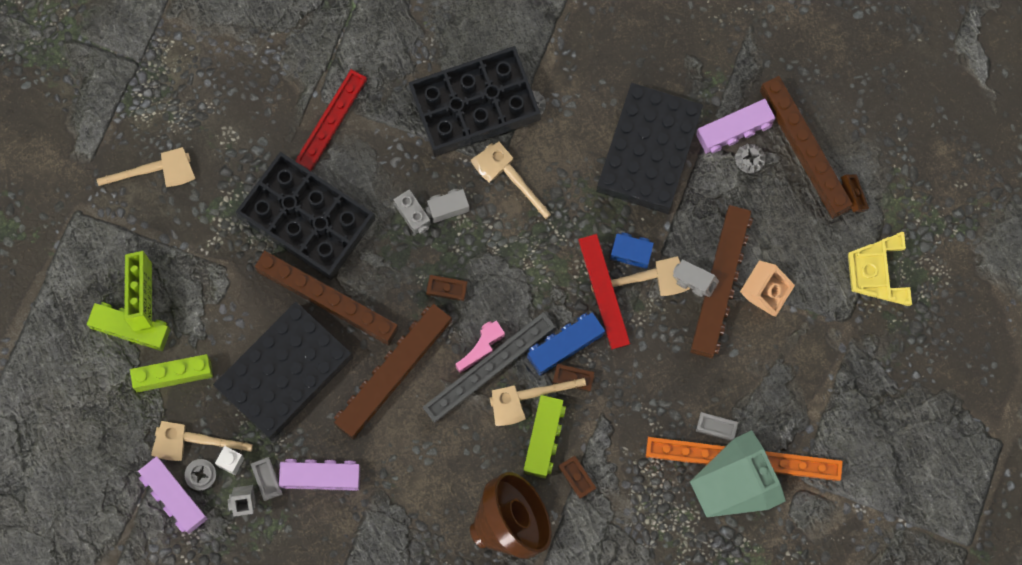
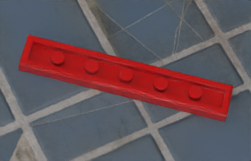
(331, 120)
(603, 291)

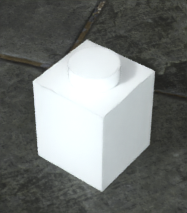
(229, 460)

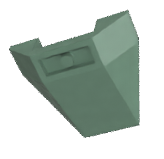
(738, 480)

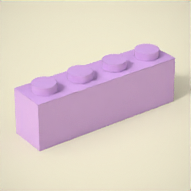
(735, 126)
(319, 475)
(172, 494)

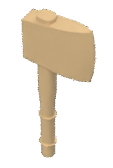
(495, 161)
(174, 165)
(663, 273)
(508, 404)
(172, 436)

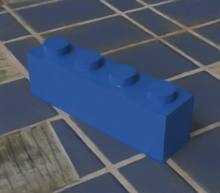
(566, 343)

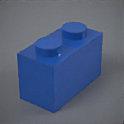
(632, 250)

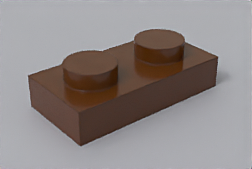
(855, 193)
(446, 288)
(567, 373)
(577, 477)

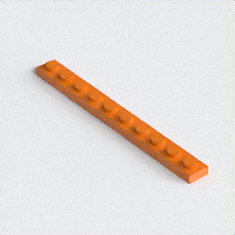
(781, 463)

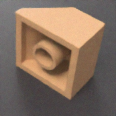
(767, 287)

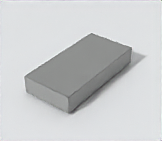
(717, 426)
(266, 479)

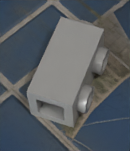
(447, 206)
(412, 212)
(695, 278)
(242, 500)

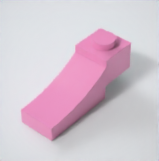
(490, 335)

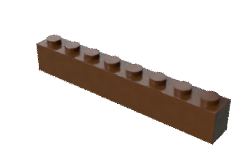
(806, 147)
(724, 268)
(326, 298)
(392, 371)

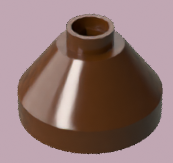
(511, 518)

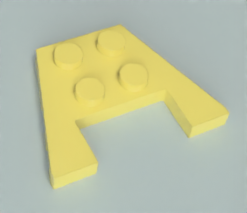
(870, 271)

